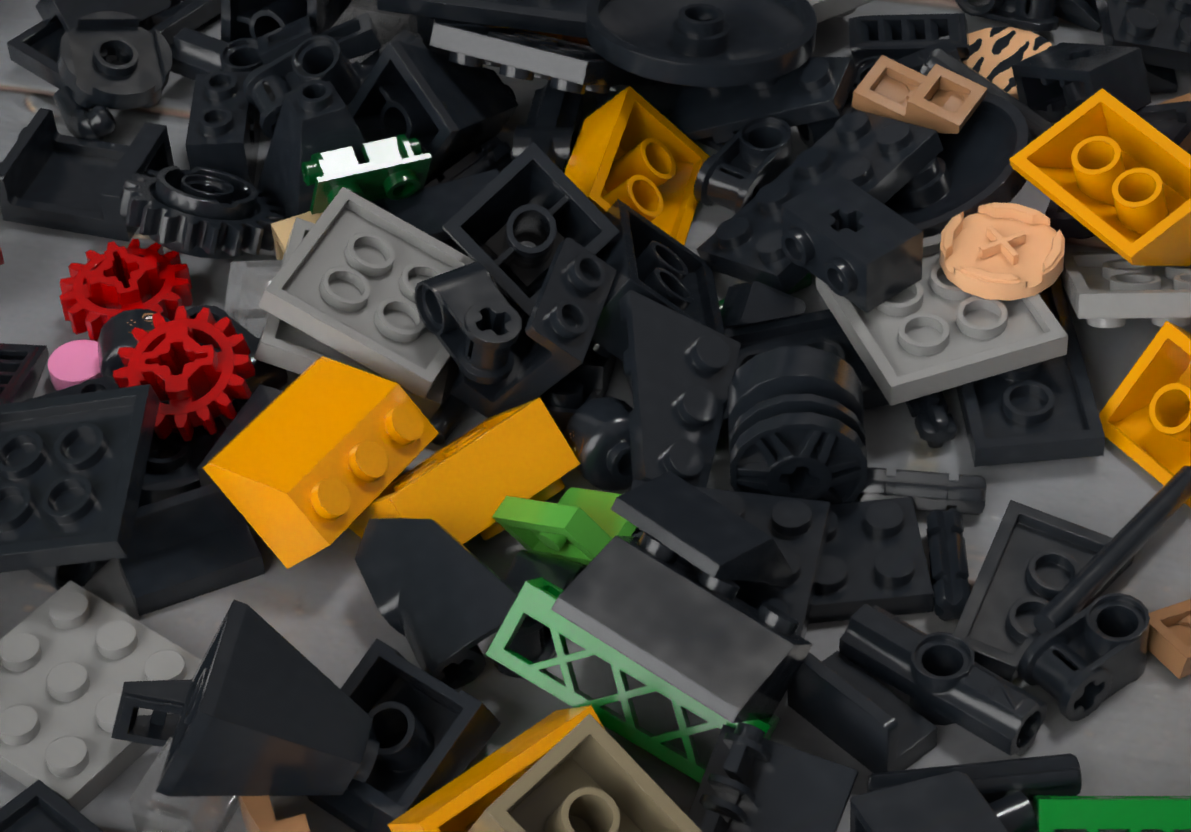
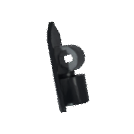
(433, 594)

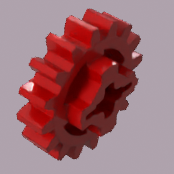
(122, 282)
(189, 375)

